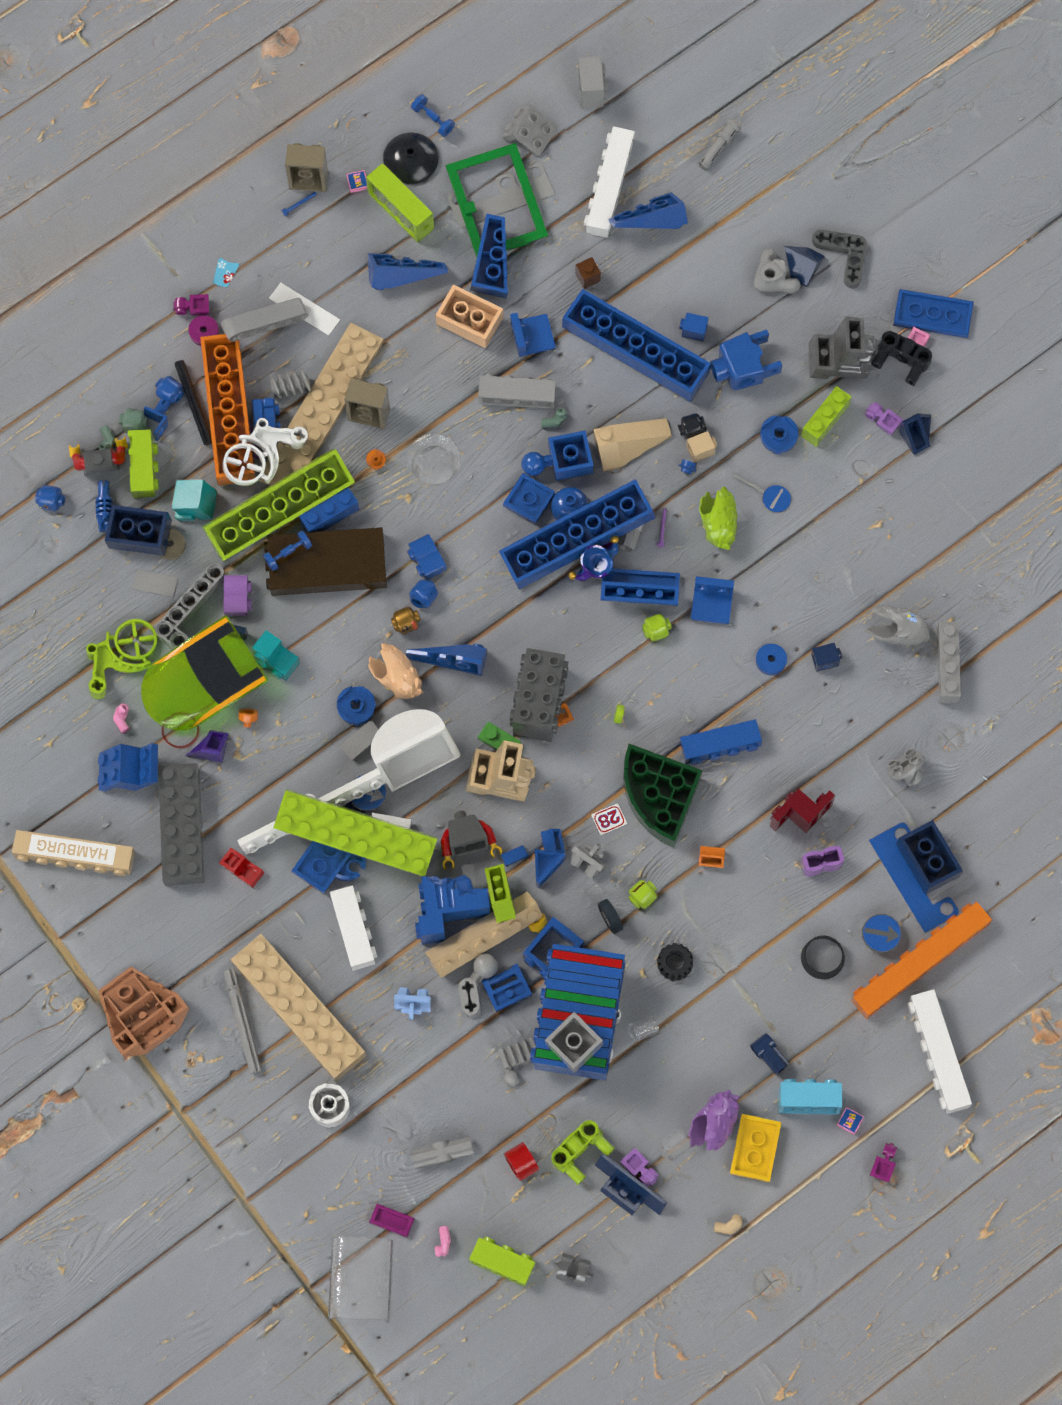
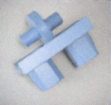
(412, 1004)

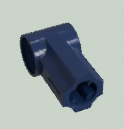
(766, 1049)

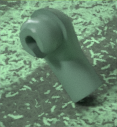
(109, 439)

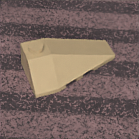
(626, 441)

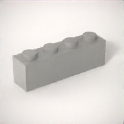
(517, 391)
(948, 662)

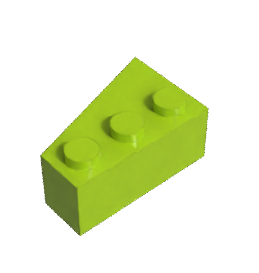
(143, 464)

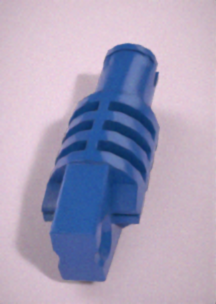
(103, 505)

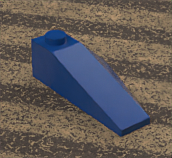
(662, 213)
(458, 657)

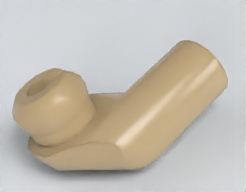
(730, 1227)

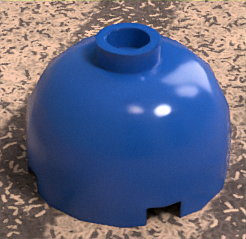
(567, 501)

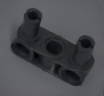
(905, 351)

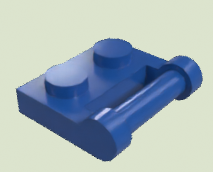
(509, 993)

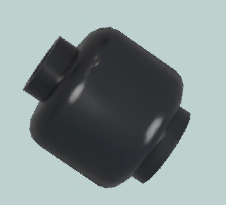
(692, 425)

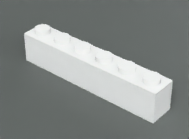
(610, 181)
(940, 1051)

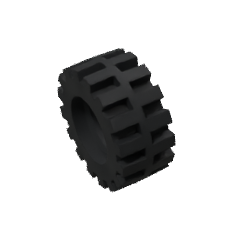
(667, 971)

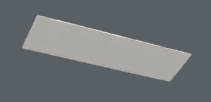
(317, 316)

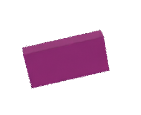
(391, 1220)

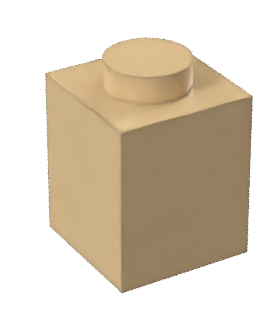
(701, 446)

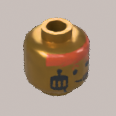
(405, 620)

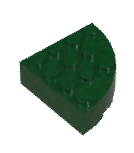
(659, 791)

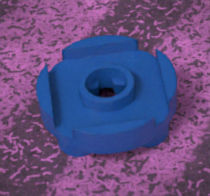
(779, 424)
(360, 715)

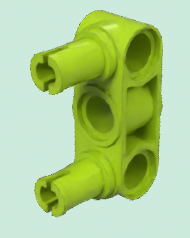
(575, 1145)

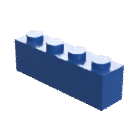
(720, 742)

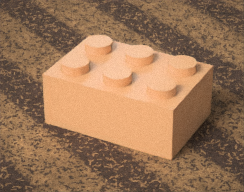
(469, 316)

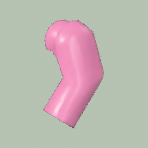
(120, 717)
(445, 1242)

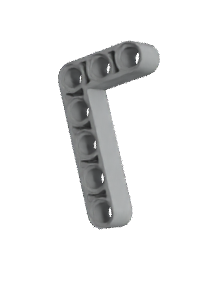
(188, 612)

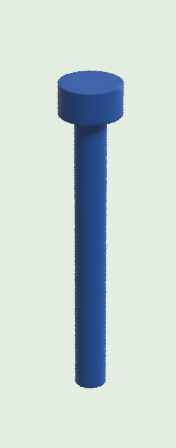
(285, 211)

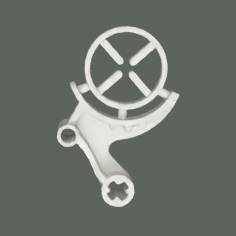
(266, 439)

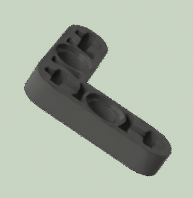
(852, 251)

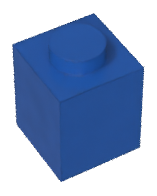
(694, 326)

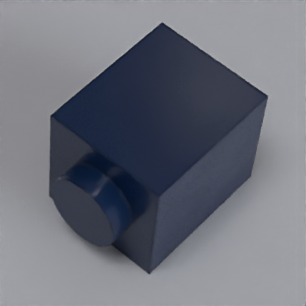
(826, 656)

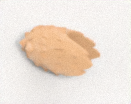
(396, 673)

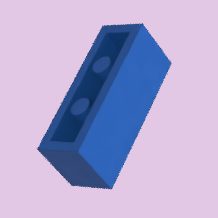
(329, 511)

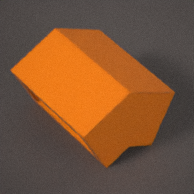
(711, 856)

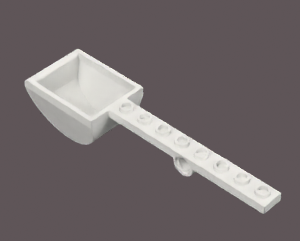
(402, 751)

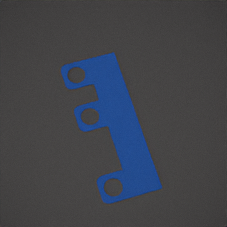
(925, 912)

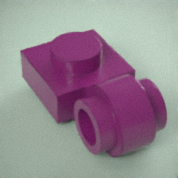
(198, 305)

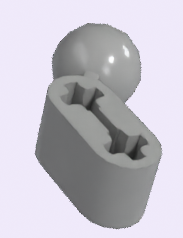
(484, 967)

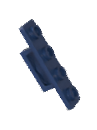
(626, 1189)

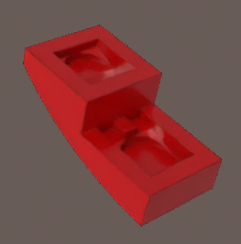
(241, 867)

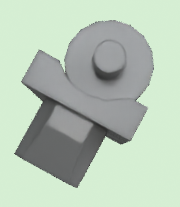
(580, 855)

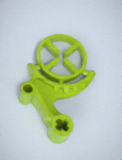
(105, 658)

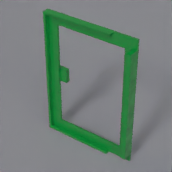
(468, 208)

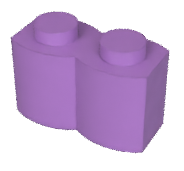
(236, 595)
(828, 860)

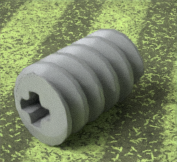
(290, 384)

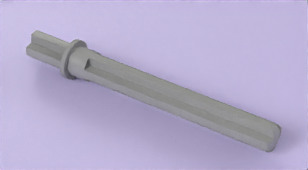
(242, 1020)

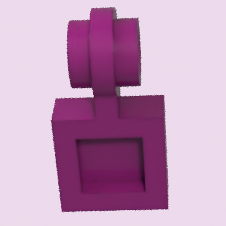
(882, 1167)

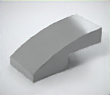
(360, 740)

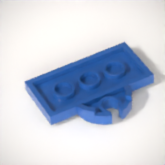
(324, 863)

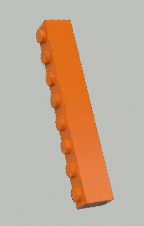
(921, 960)

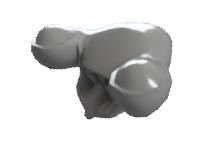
(771, 275)

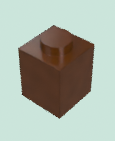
(588, 272)

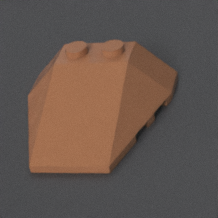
(140, 1012)

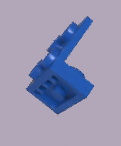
(532, 334)
(712, 600)

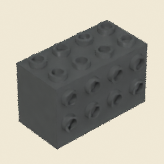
(539, 694)

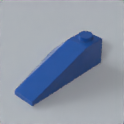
(390, 272)

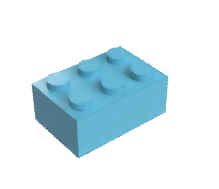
(809, 1097)

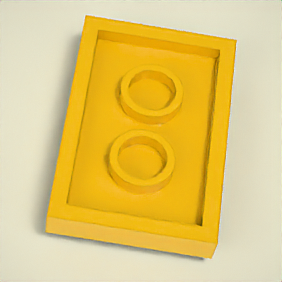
(755, 1148)

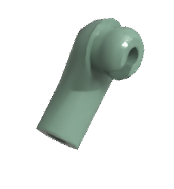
(556, 421)

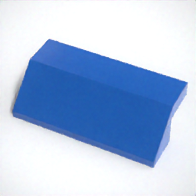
(641, 587)

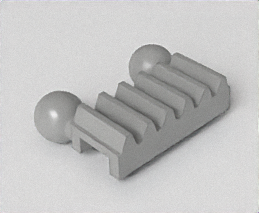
(515, 1056)

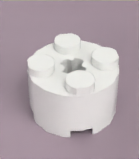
(332, 1094)

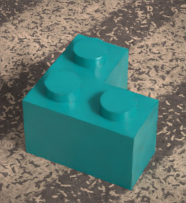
(272, 655)

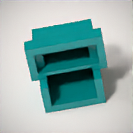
(193, 500)

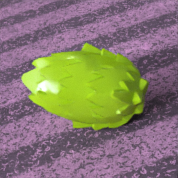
(719, 518)

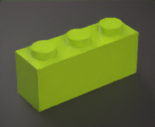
(826, 416)
(500, 893)
(502, 1261)

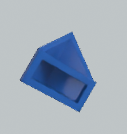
(546, 864)

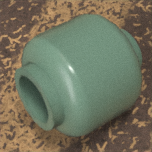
(133, 420)

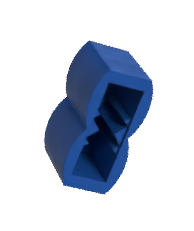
(427, 557)

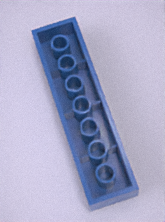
(636, 345)
(570, 535)

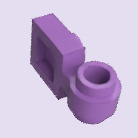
(887, 421)
(636, 1163)

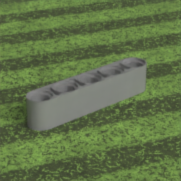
(264, 319)

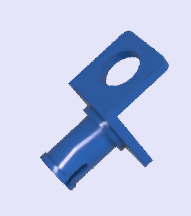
(158, 416)

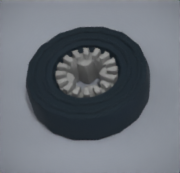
(610, 916)

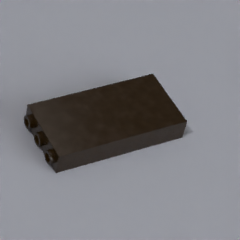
(334, 562)

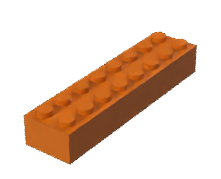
(226, 404)

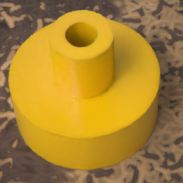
(538, 925)

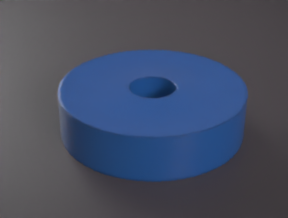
(768, 667)

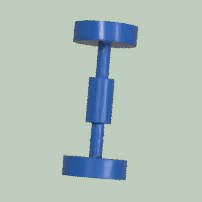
(420, 102)
(288, 550)

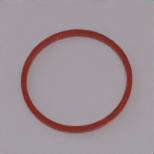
(184, 746)

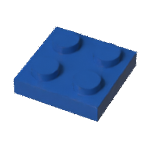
(529, 498)

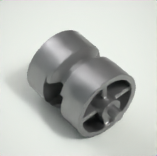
(573, 1269)

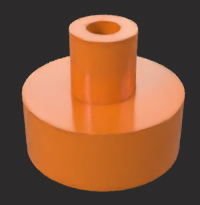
(375, 459)
(248, 716)

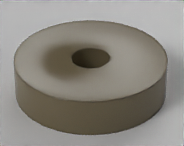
(178, 547)

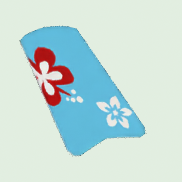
(224, 272)

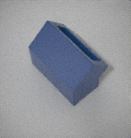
(552, 840)

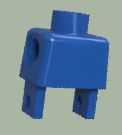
(741, 361)

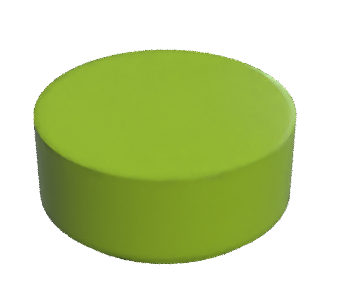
(618, 715)

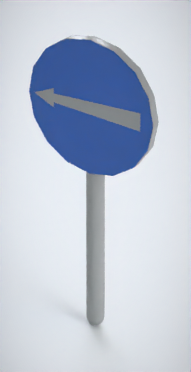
(774, 498)

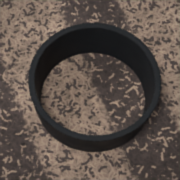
(821, 975)

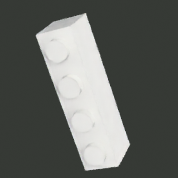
(352, 928)

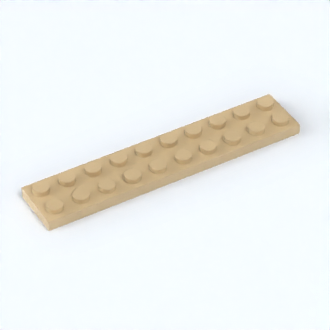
(326, 399)

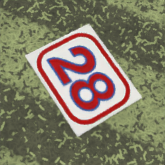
(609, 819)

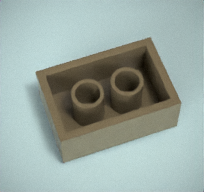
(306, 167)
(367, 403)

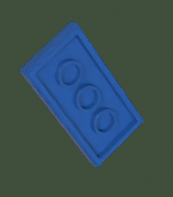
(933, 313)

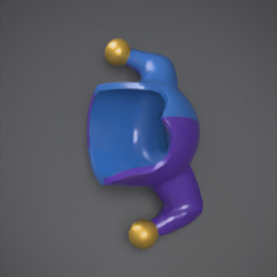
(596, 561)

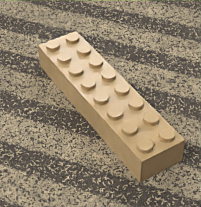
(298, 1008)

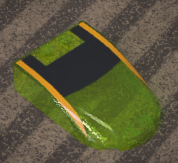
(200, 678)

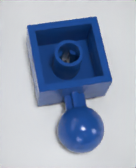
(563, 465)

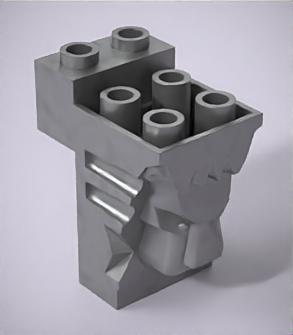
(843, 353)

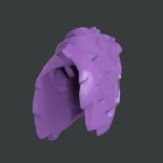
(715, 1121)

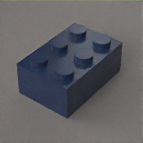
(138, 530)
(929, 857)

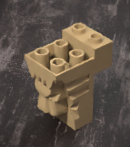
(501, 773)

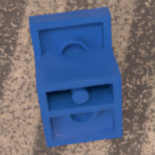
(128, 767)

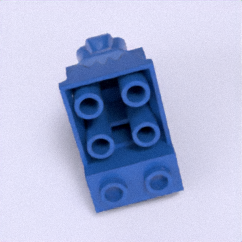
(447, 902)

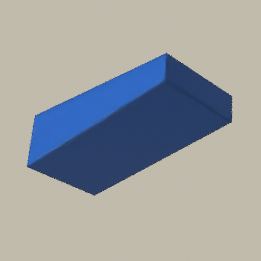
(514, 855)

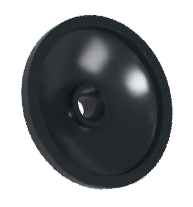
(411, 167)

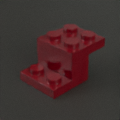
(801, 810)

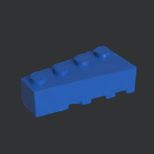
(491, 263)

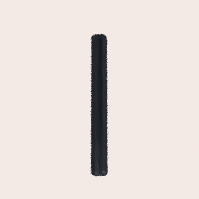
(193, 402)

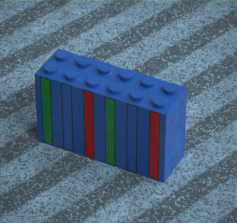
(583, 984)

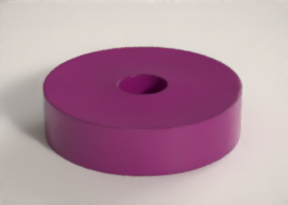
(199, 323)

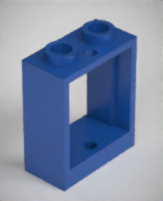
(559, 929)

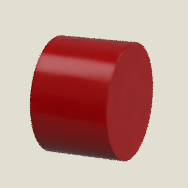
(521, 1161)

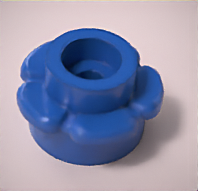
(687, 466)

